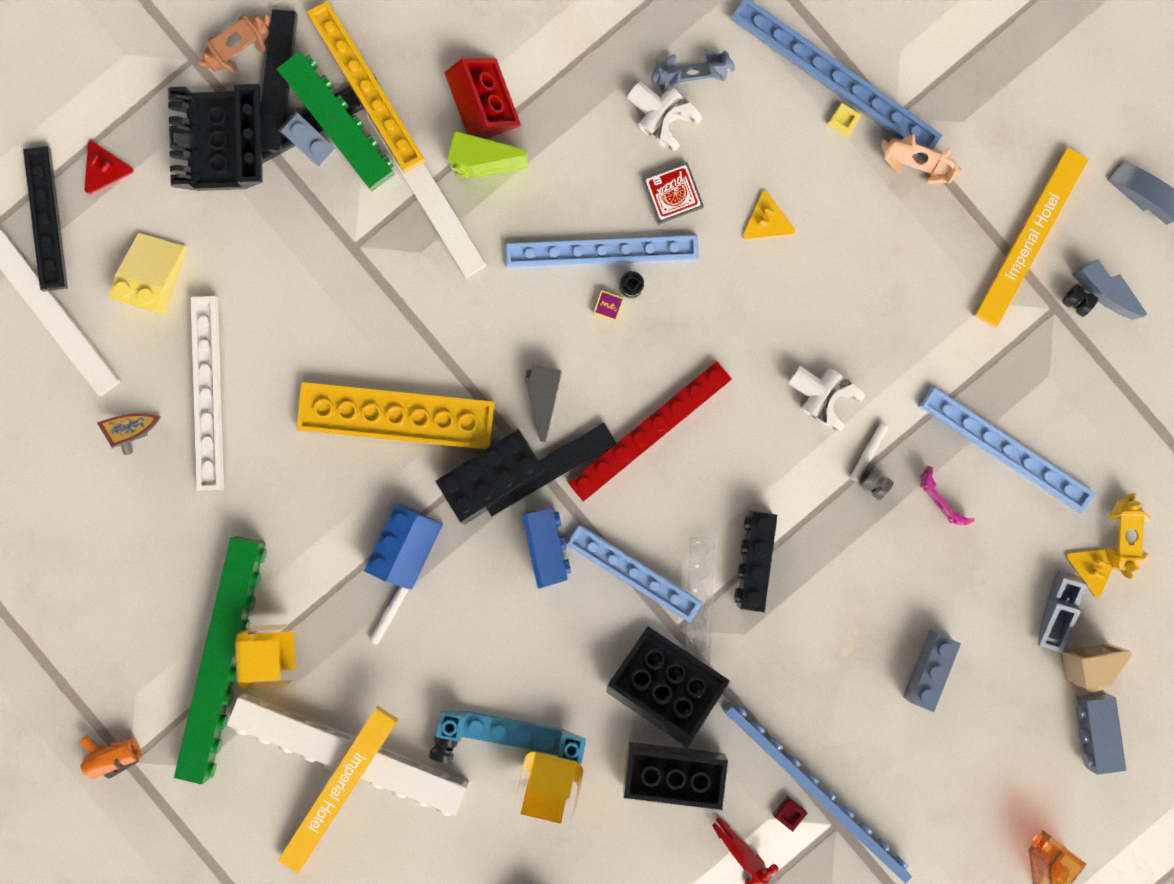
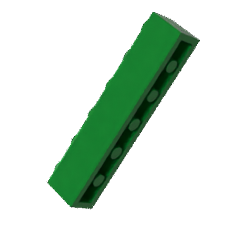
(335, 121)

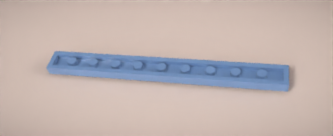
(833, 74)
(825, 798)

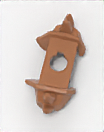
(249, 29)

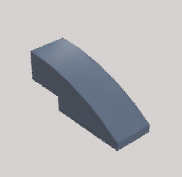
(1145, 190)
(1111, 291)
(1061, 611)

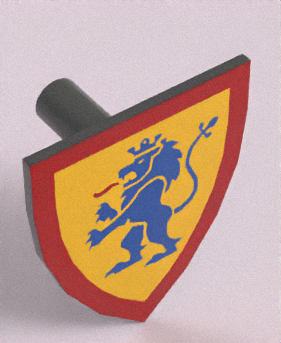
(127, 428)

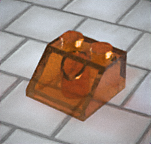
(1052, 861)

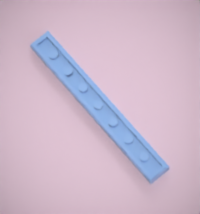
(602, 251)
(1007, 450)

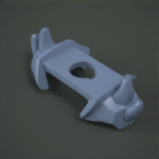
(713, 68)

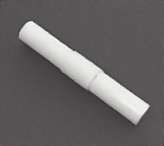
(869, 452)
(388, 615)

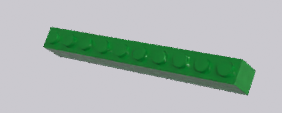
(218, 662)

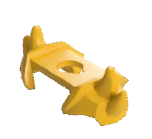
(1130, 517)

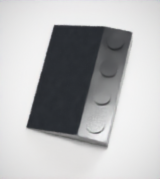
(667, 686)

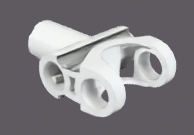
(662, 110)
(823, 394)

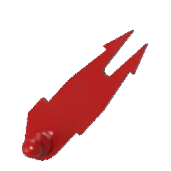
(744, 855)

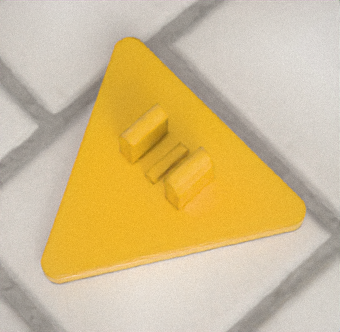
(767, 220)
(1093, 567)

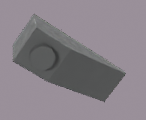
(542, 390)

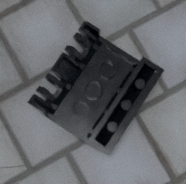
(216, 138)

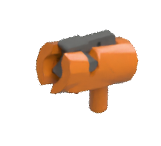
(109, 760)

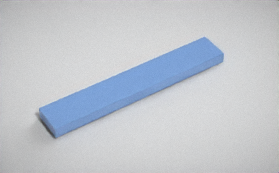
(634, 573)

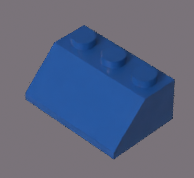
(403, 547)
(546, 547)

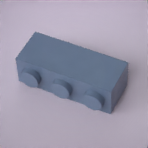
(931, 671)
(1100, 733)

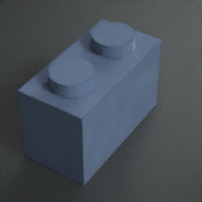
(306, 139)

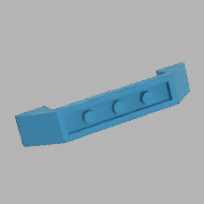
(510, 732)

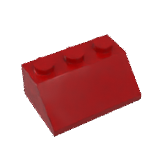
(482, 97)

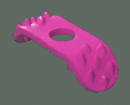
(928, 485)

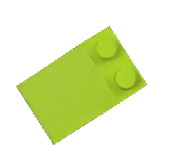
(481, 157)

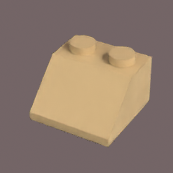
(1094, 665)

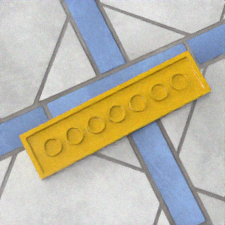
(395, 415)

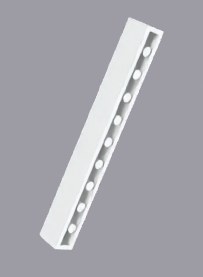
(329, 746)

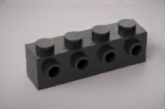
(757, 559)

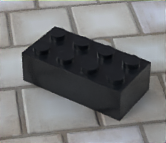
(490, 477)
(675, 775)

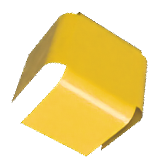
(264, 656)
(549, 785)

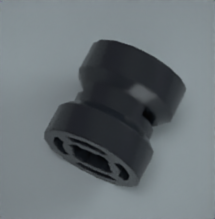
(628, 287)
(1080, 300)
(442, 750)

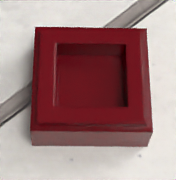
(790, 813)

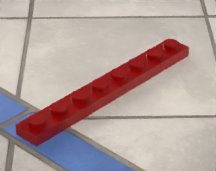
(650, 431)

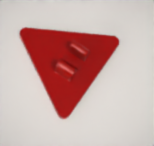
(103, 168)

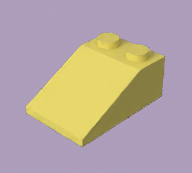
(148, 274)

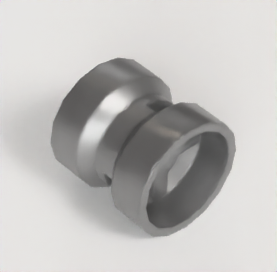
(876, 483)

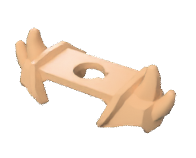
(938, 164)

